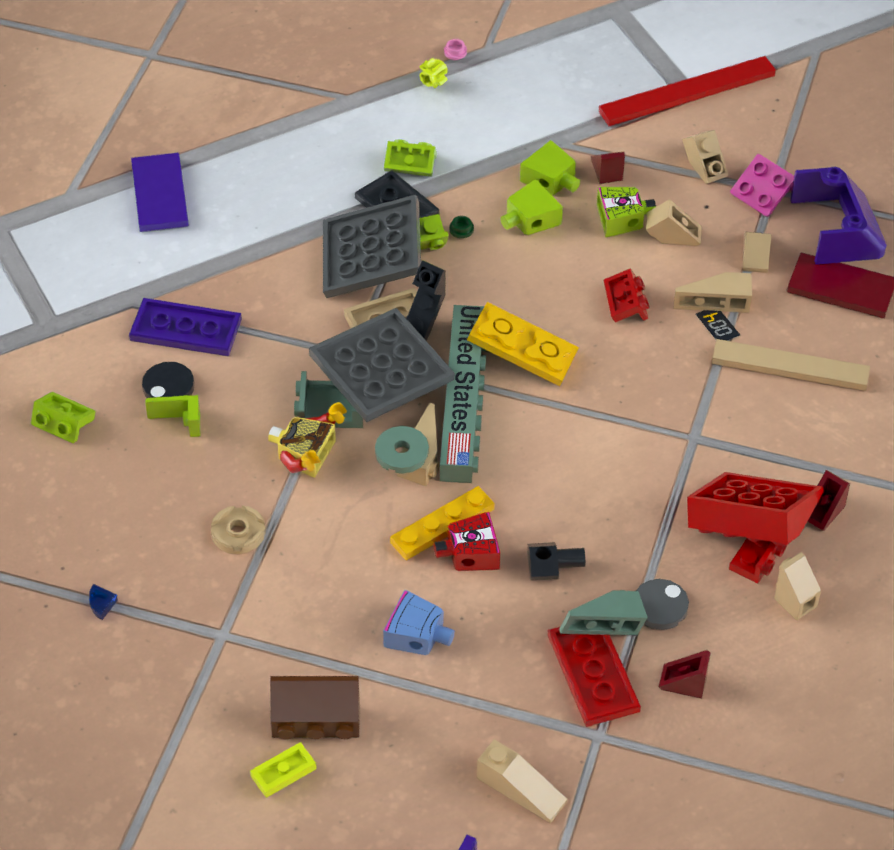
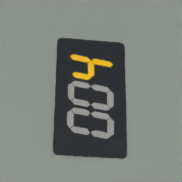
(717, 324)

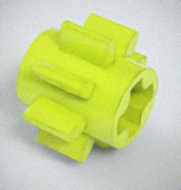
(433, 73)

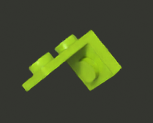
(176, 406)

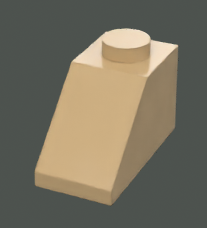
(673, 225)

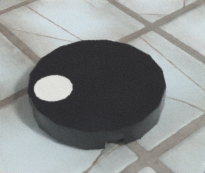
(168, 380)

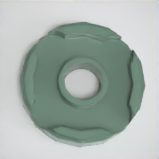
(401, 437)

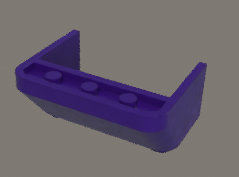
(860, 232)

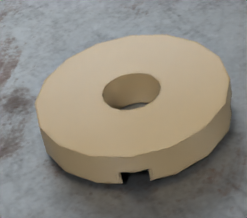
(242, 541)

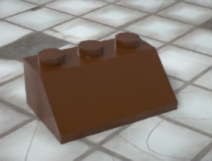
(315, 707)

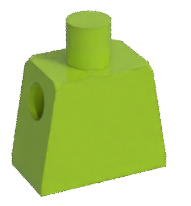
(551, 168)
(532, 210)

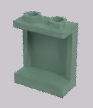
(318, 397)

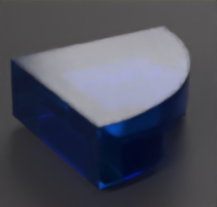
(101, 601)

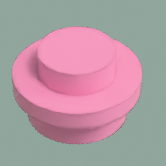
(455, 49)

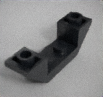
(428, 298)

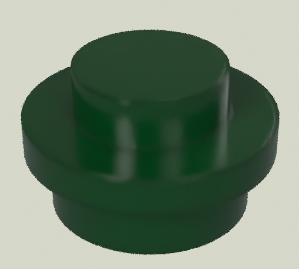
(461, 227)

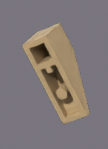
(717, 293)
(427, 426)
(519, 781)

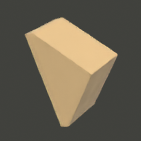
(756, 252)

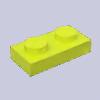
(283, 769)

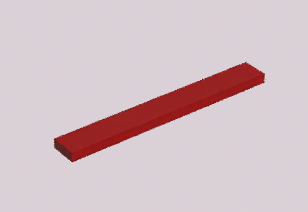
(686, 90)

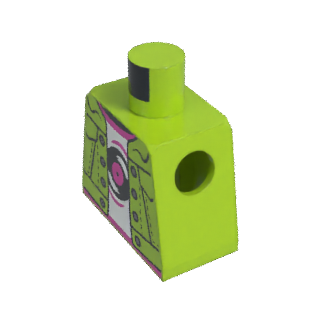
(622, 209)

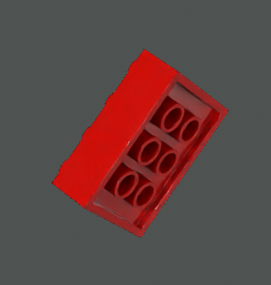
(753, 507)

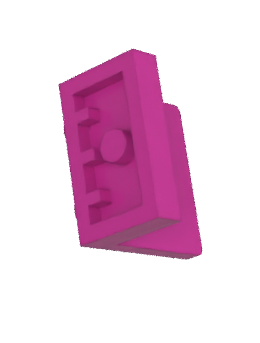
(763, 185)

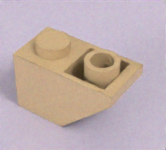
(706, 156)
(797, 587)

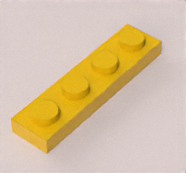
(434, 526)

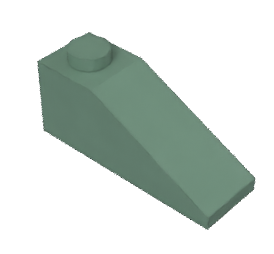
(610, 614)

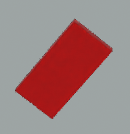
(594, 676)

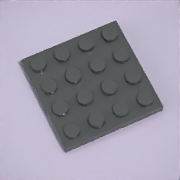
(371, 246)
(381, 364)

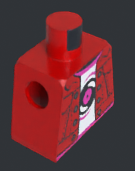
(471, 544)

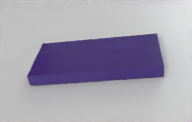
(159, 192)
(185, 327)

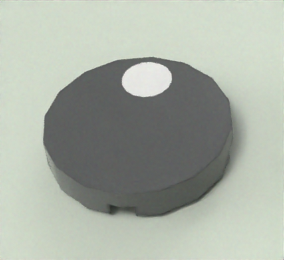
(664, 603)

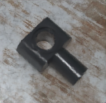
(546, 559)

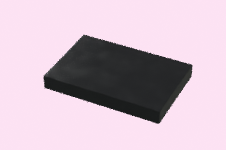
(390, 188)

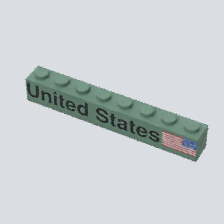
(462, 400)

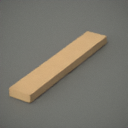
(791, 364)

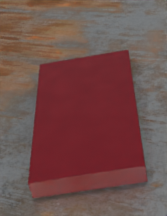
(842, 285)

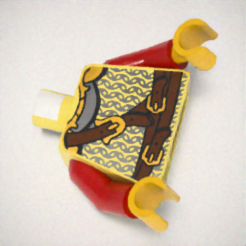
(307, 440)

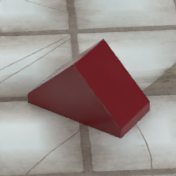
(609, 167)
(831, 502)
(686, 675)

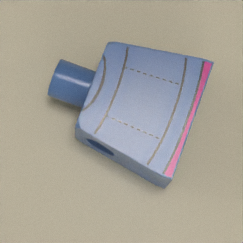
(416, 626)

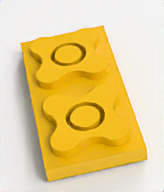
(522, 343)

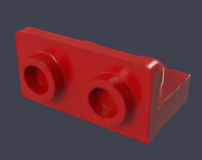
(626, 295)
(756, 559)

